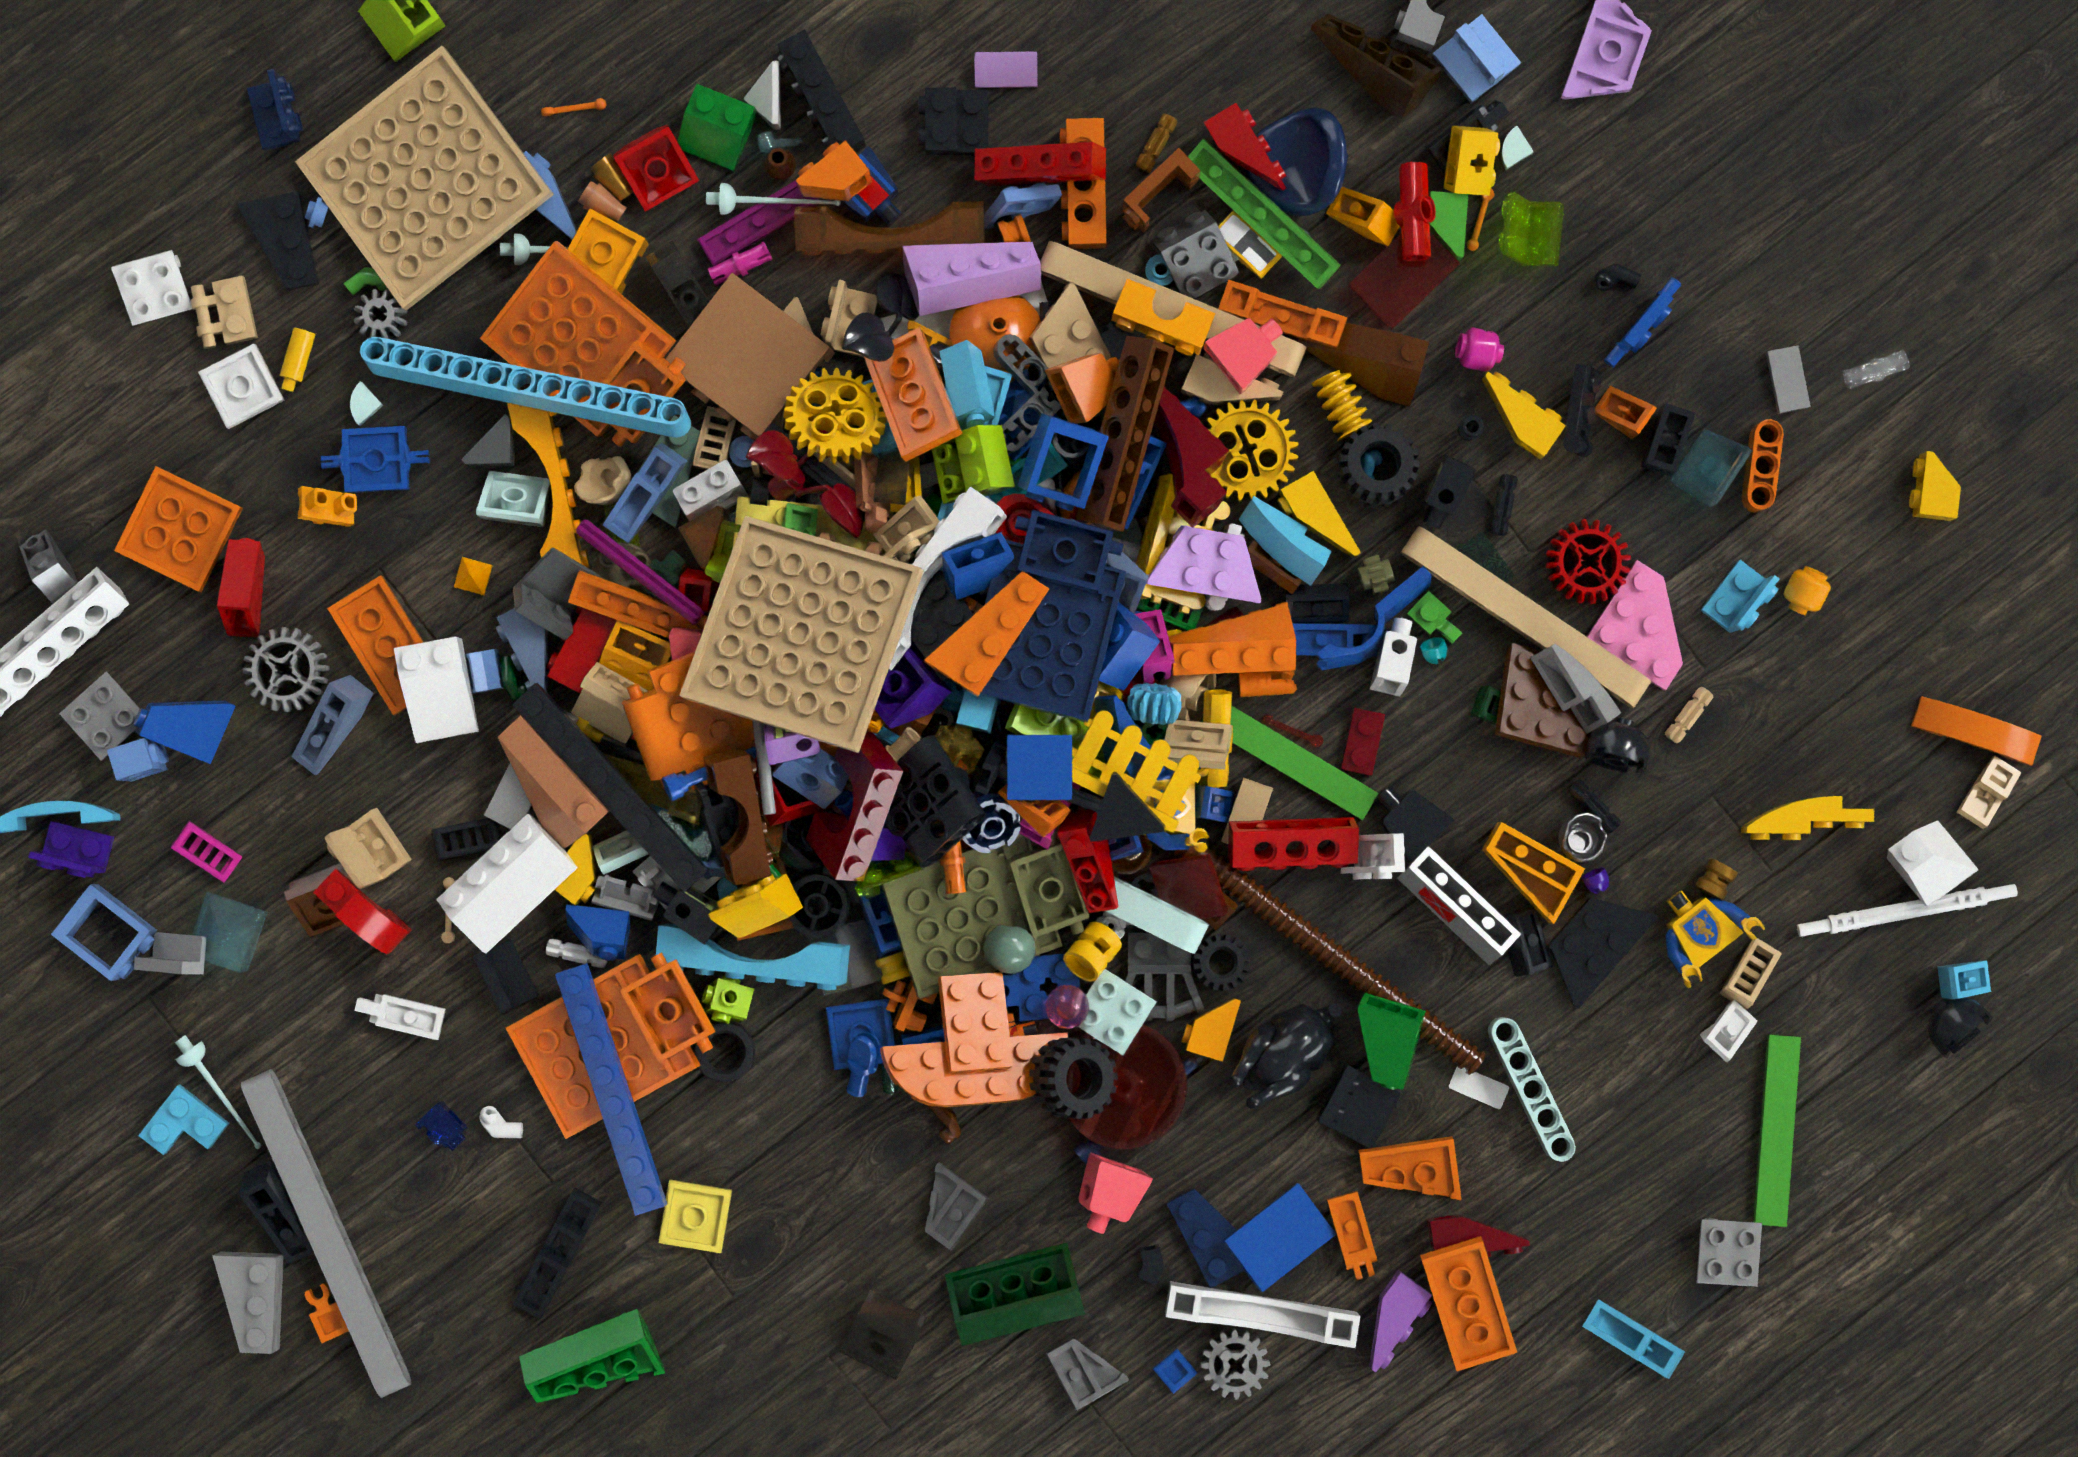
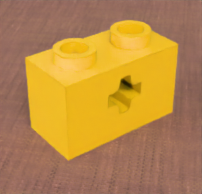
(1469, 144)

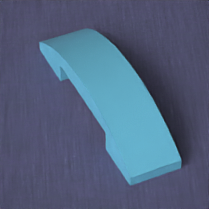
(90, 813)

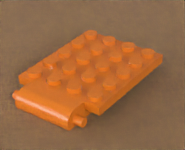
(583, 328)
(676, 731)
(652, 1026)

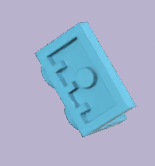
(1739, 596)

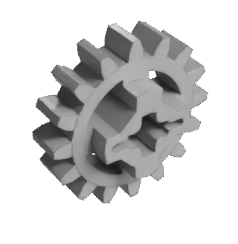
(1245, 1373)

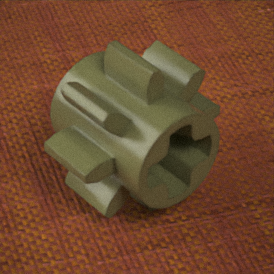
(1375, 574)

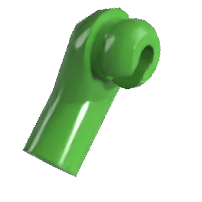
(364, 277)

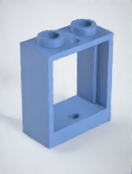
(81, 911)

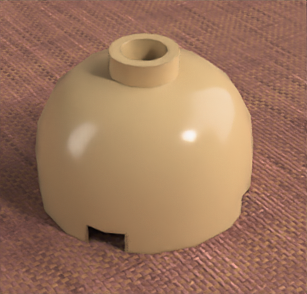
(1192, 693)

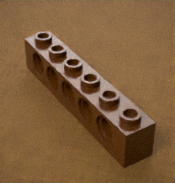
(1129, 426)

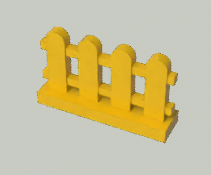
(1159, 526)
(1143, 783)

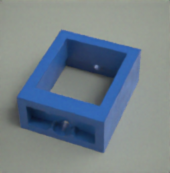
(1037, 453)

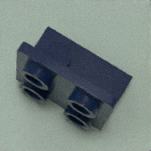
(274, 112)

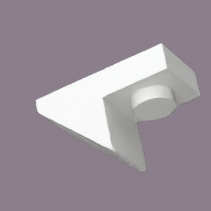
(1729, 1030)

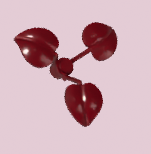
(775, 455)

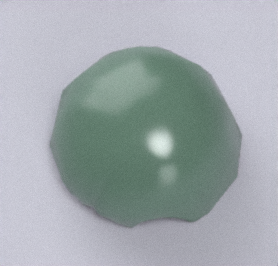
(1009, 949)

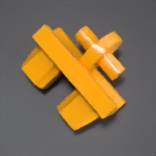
(326, 506)

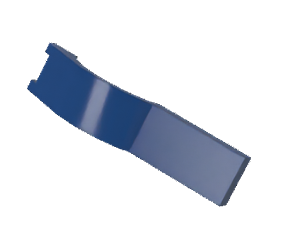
(1386, 609)

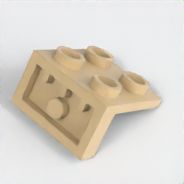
(845, 307)
(602, 702)

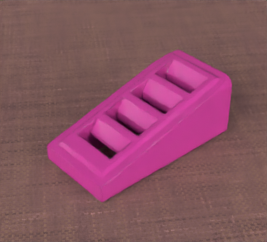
(183, 836)

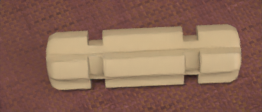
(1689, 715)

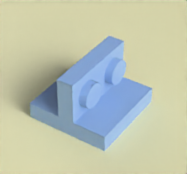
(1476, 58)

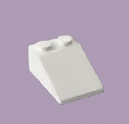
(436, 689)

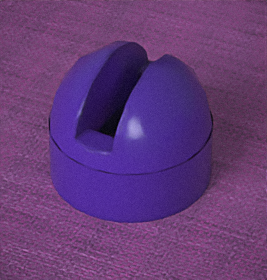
(1596, 880)

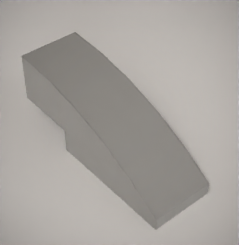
(1575, 688)

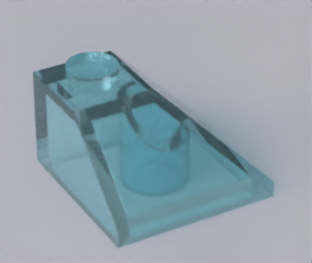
(229, 931)

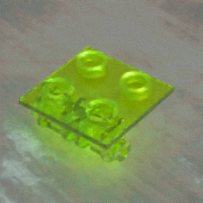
(883, 873)

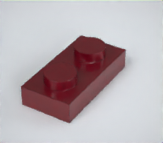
(1362, 741)

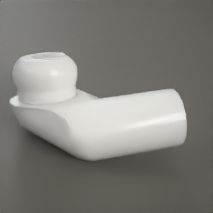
(497, 1126)

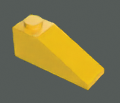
(1313, 508)

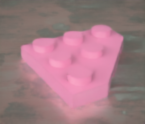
(1641, 626)

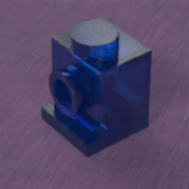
(443, 1126)

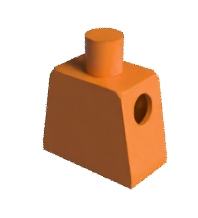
(1083, 385)

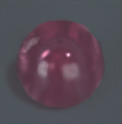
(1067, 1006)

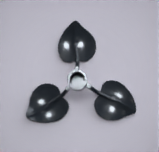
(867, 332)

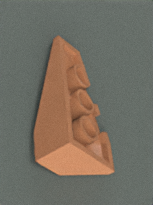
(554, 791)

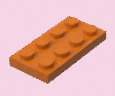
(914, 396)
(373, 627)
(1468, 1303)

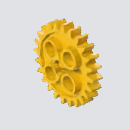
(834, 416)
(1274, 441)

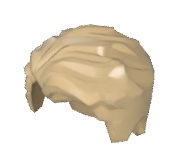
(603, 480)

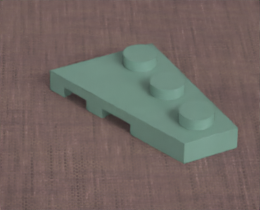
(685, 446)

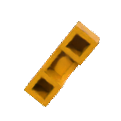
(1136, 313)

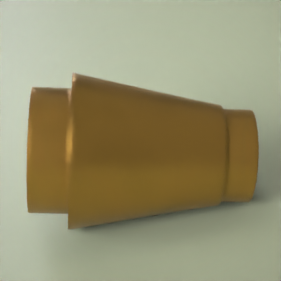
(611, 177)

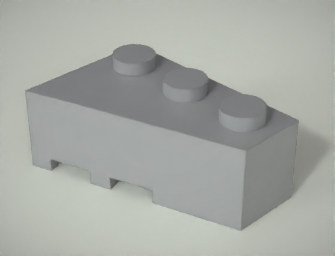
(253, 1297)

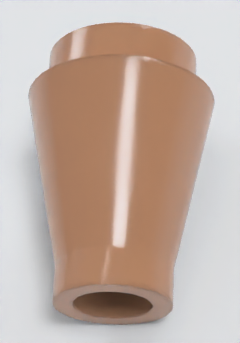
(602, 201)

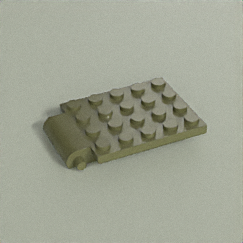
(1006, 887)

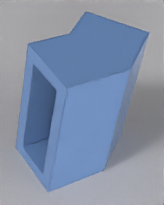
(484, 671)

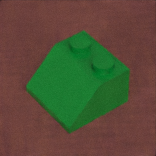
(716, 127)

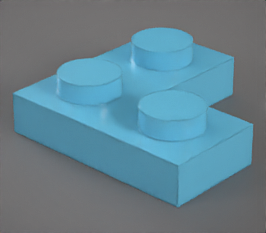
(183, 1113)

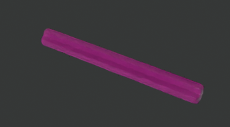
(640, 571)

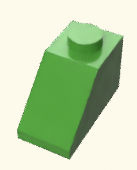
(1450, 221)

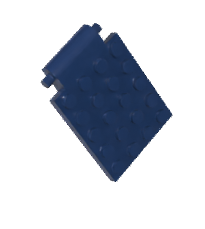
(1065, 642)

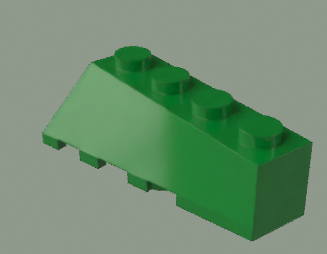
(592, 1358)

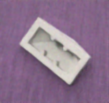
(766, 95)

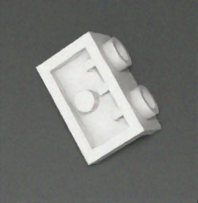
(710, 489)

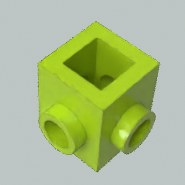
(737, 998)

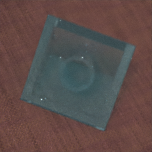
(1710, 467)

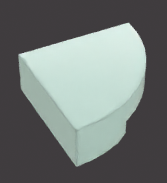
(1515, 148)
(363, 404)

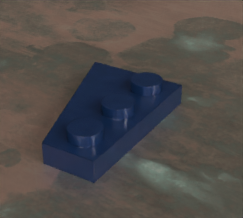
(1204, 1233)

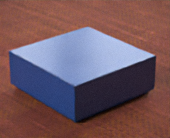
(1175, 1370)

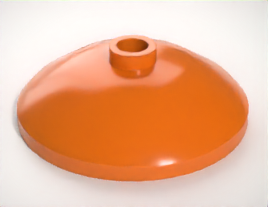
(977, 321)

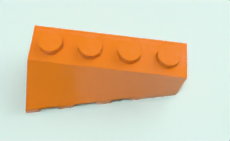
(1247, 643)

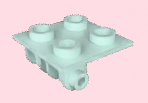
(1115, 1011)

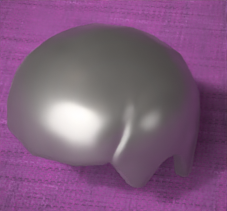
(1582, 837)

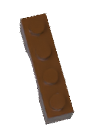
(745, 854)

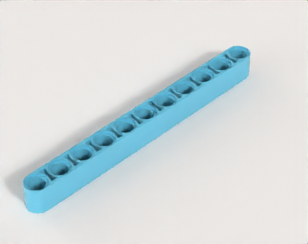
(535, 396)

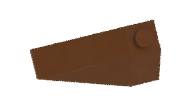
(1377, 359)

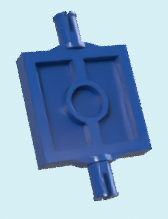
(1652, 316)
(375, 459)

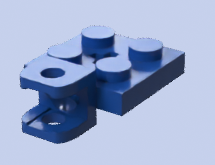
(1023, 987)

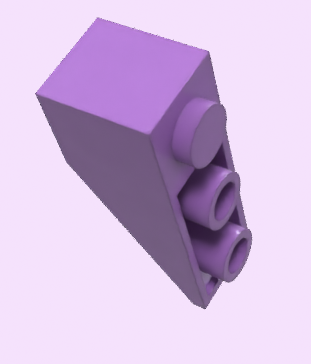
(1396, 1311)

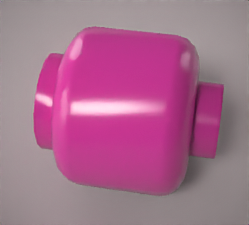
(1479, 349)

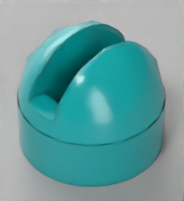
(1434, 649)

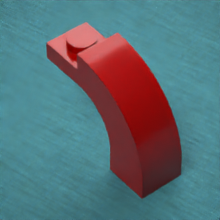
(363, 916)

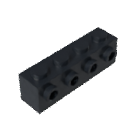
(819, 91)

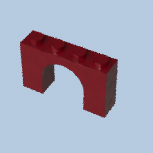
(849, 845)

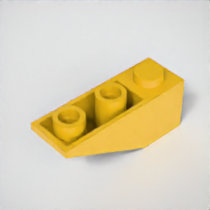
(1526, 422)

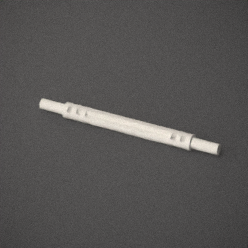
(1857, 919)

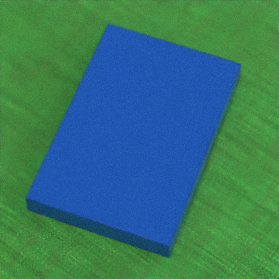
(1279, 1237)

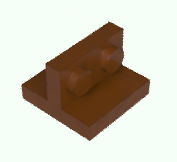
(307, 907)

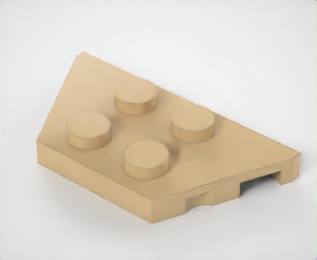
(1067, 331)

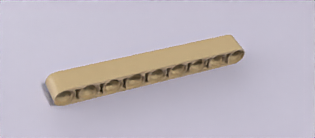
(1108, 282)
(1523, 614)

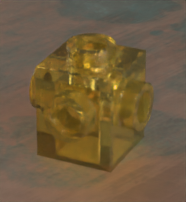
(960, 746)

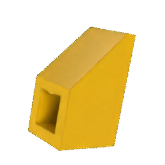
(1936, 489)

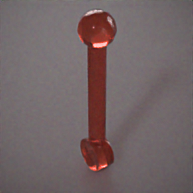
(1315, 740)

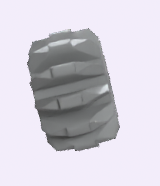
(382, 303)

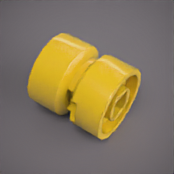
(1092, 951)

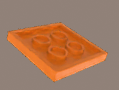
(178, 529)

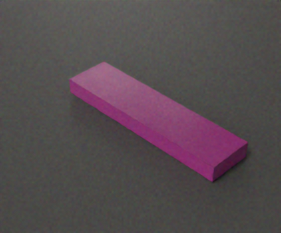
(751, 225)

